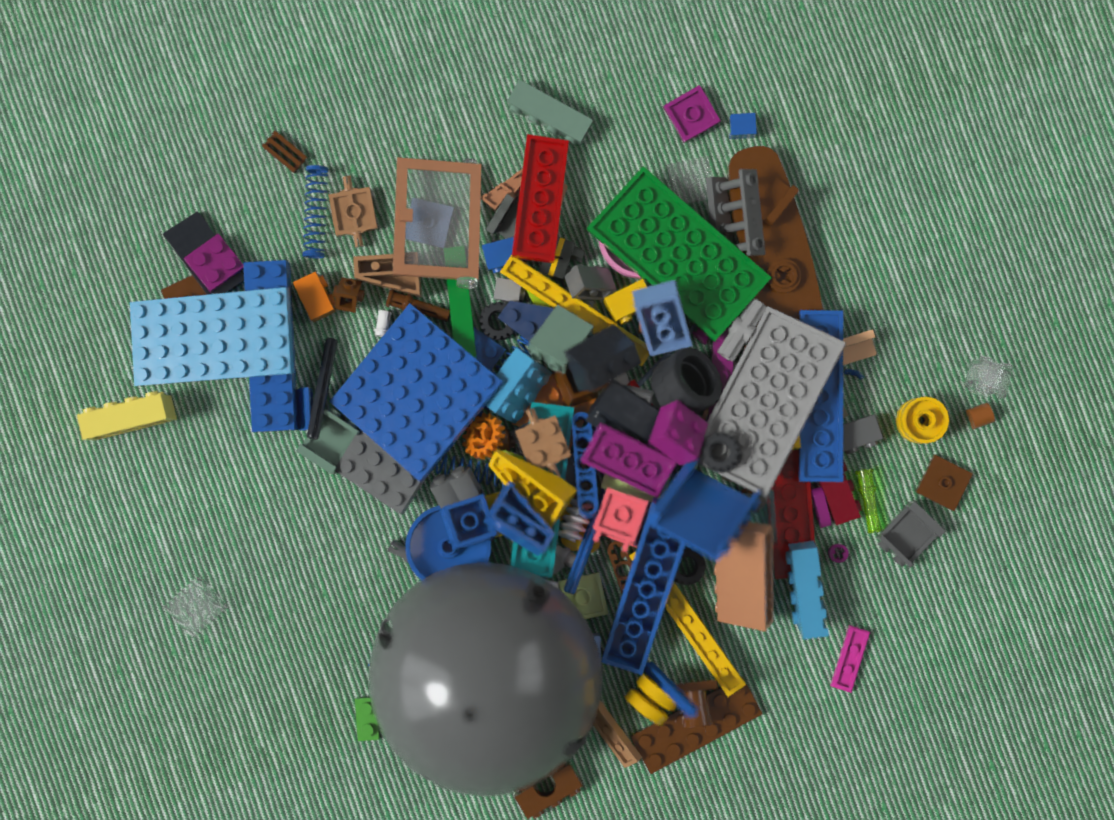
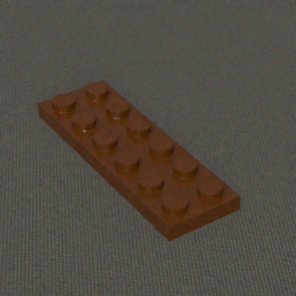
(672, 741)

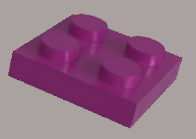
(691, 114)
(214, 263)

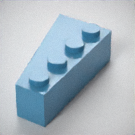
(806, 589)

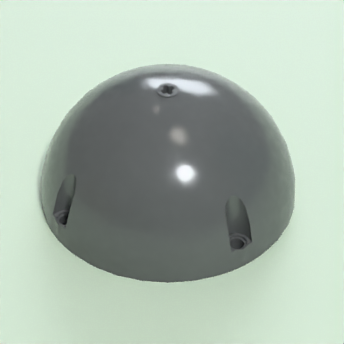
(483, 646)

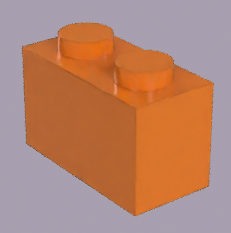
(315, 296)

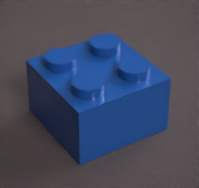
(465, 522)

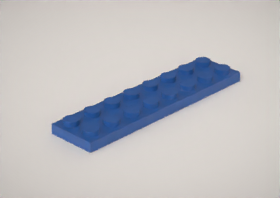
(823, 431)

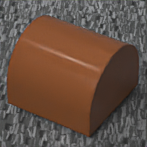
(980, 415)

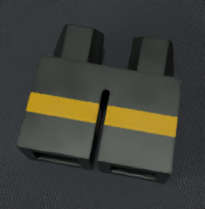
(564, 250)

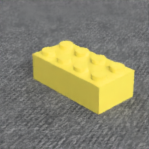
(127, 416)

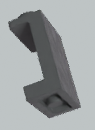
(909, 534)

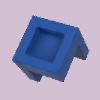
(742, 126)

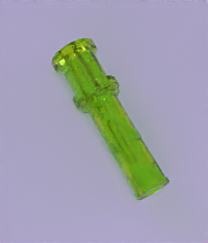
(867, 489)

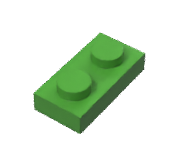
(365, 720)

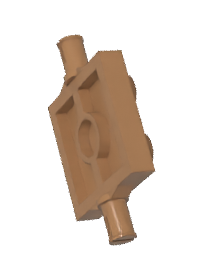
(353, 211)
(543, 442)

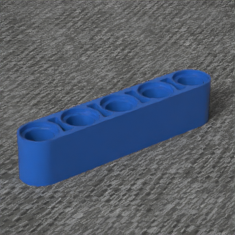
(584, 475)

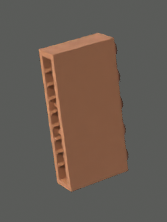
(746, 580)

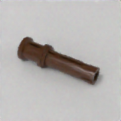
(402, 301)

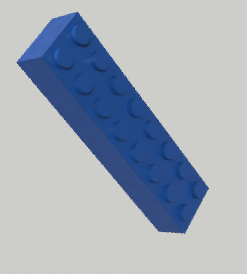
(274, 396)
(643, 598)

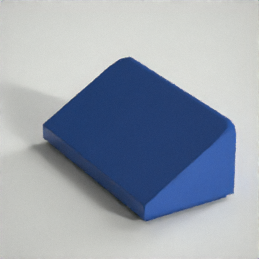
(304, 407)

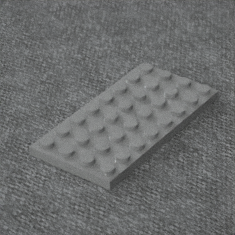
(771, 397)

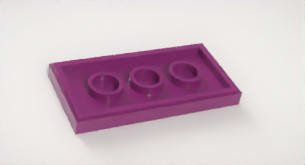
(628, 460)

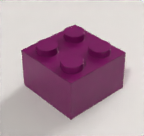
(678, 433)

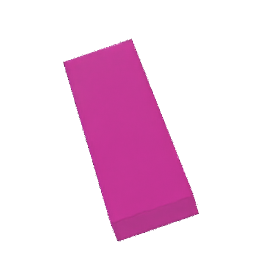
(850, 658)

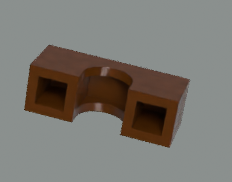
(534, 801)

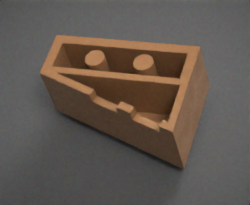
(379, 272)

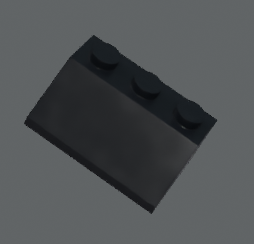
(601, 358)
(624, 412)

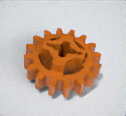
(483, 436)

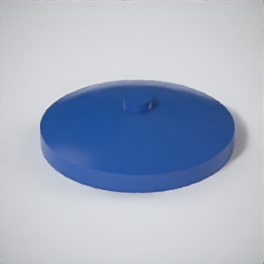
(431, 550)

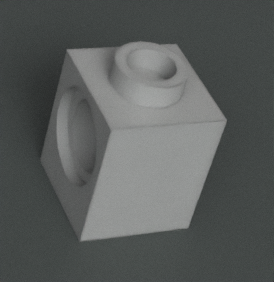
(508, 290)

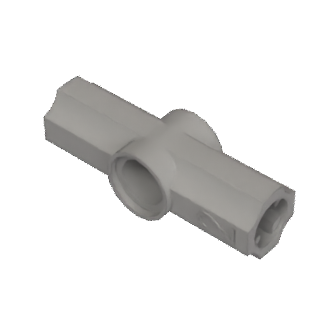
(742, 330)

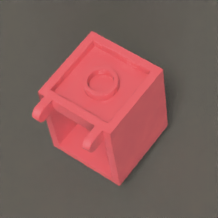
(621, 518)

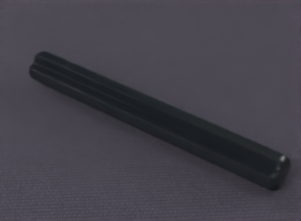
(322, 388)

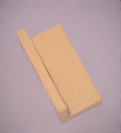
(858, 347)

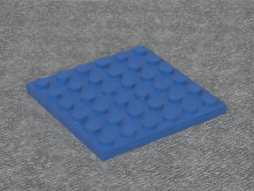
(416, 392)

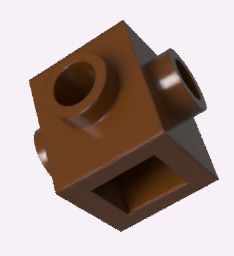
(348, 294)

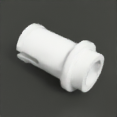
(382, 323)

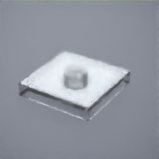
(689, 178)

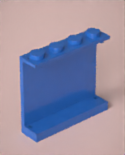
(703, 512)

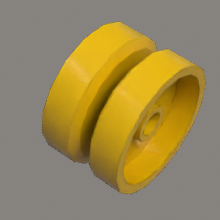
(934, 416)
(651, 701)

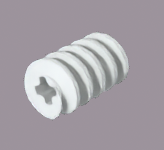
(574, 521)

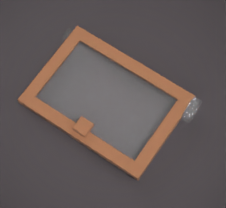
(437, 220)

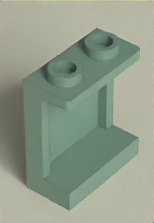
(556, 335)
(332, 443)

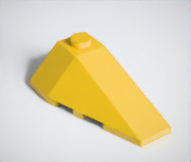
(543, 490)

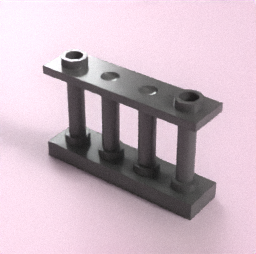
(720, 209)

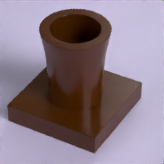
(697, 694)

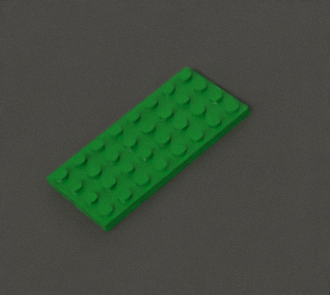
(670, 242)

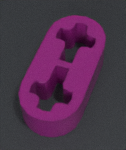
(820, 507)

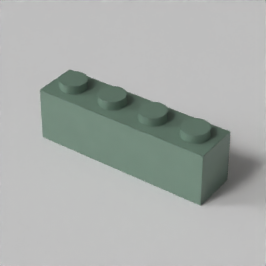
(549, 112)

